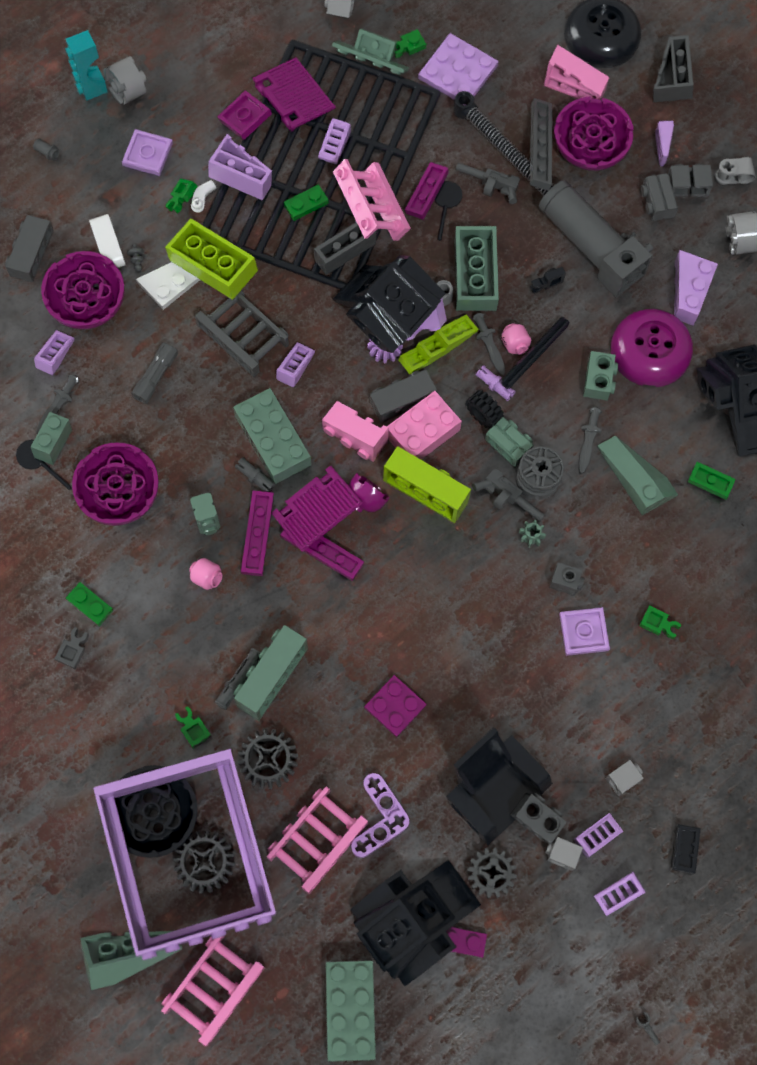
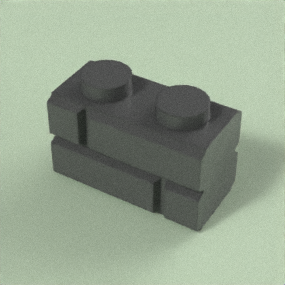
(659, 197)

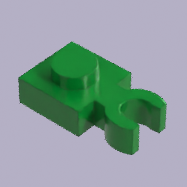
(410, 42)
(181, 193)
(656, 621)
(194, 730)

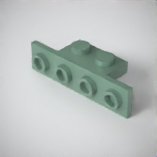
(373, 48)

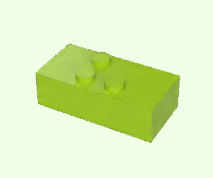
(211, 258)
(426, 484)

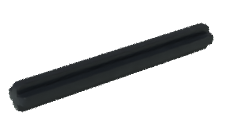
(534, 353)

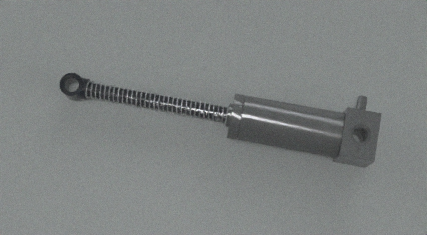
(618, 260)

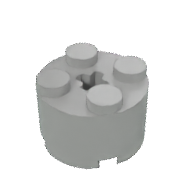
(125, 80)
(743, 232)

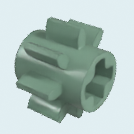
(537, 533)

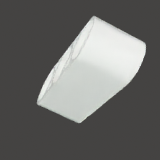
(107, 240)

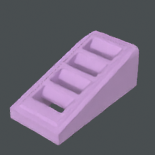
(338, 129)
(663, 140)
(50, 364)
(288, 375)
(587, 851)
(637, 884)

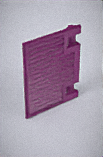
(293, 92)
(317, 508)

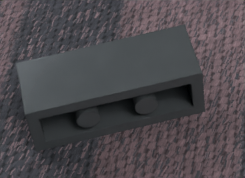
(29, 248)
(342, 248)
(401, 395)

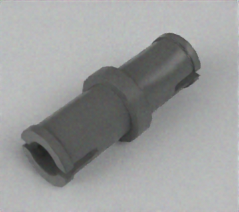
(255, 475)

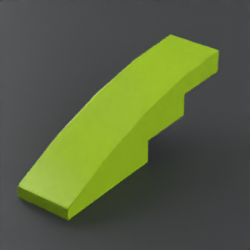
(438, 344)

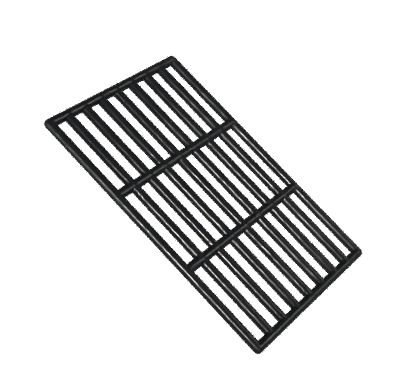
(354, 137)

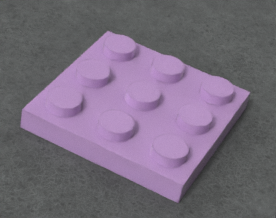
(457, 68)

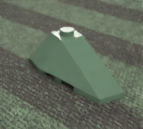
(639, 478)
(113, 958)

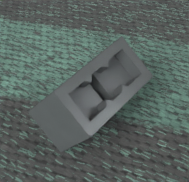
(536, 821)

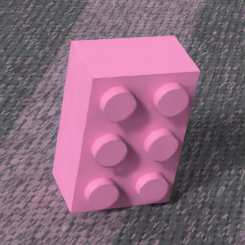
(424, 426)

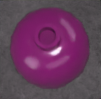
(368, 493)

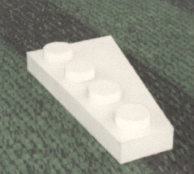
(167, 284)

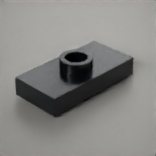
(686, 849)

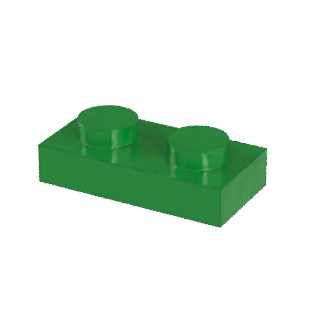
(306, 202)
(711, 480)
(89, 604)

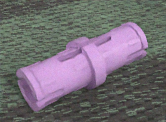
(494, 383)

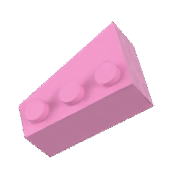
(574, 76)
(355, 432)

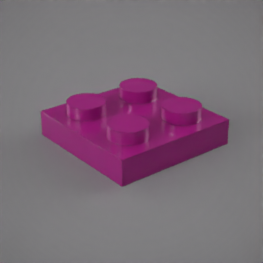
(244, 115)
(395, 706)

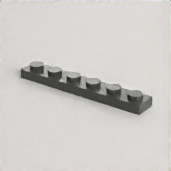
(541, 144)

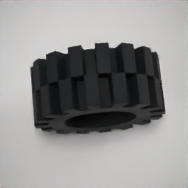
(484, 409)

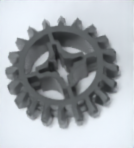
(260, 765)
(196, 870)

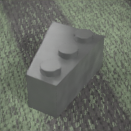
(675, 74)

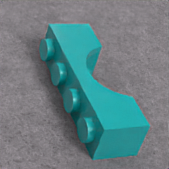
(81, 55)

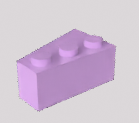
(239, 170)
(691, 285)

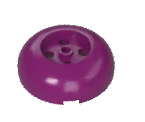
(593, 121)
(85, 271)
(636, 360)
(117, 461)

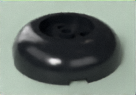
(591, 37)
(177, 823)

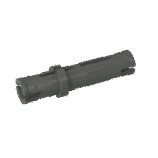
(227, 694)

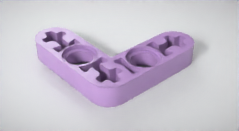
(388, 815)

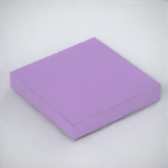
(147, 152)
(584, 631)

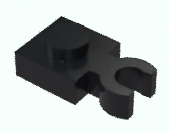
(551, 278)

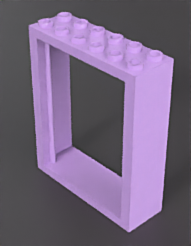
(217, 927)

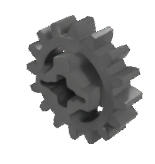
(490, 883)

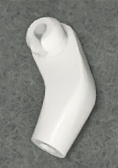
(200, 195)

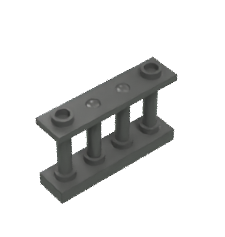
(236, 349)

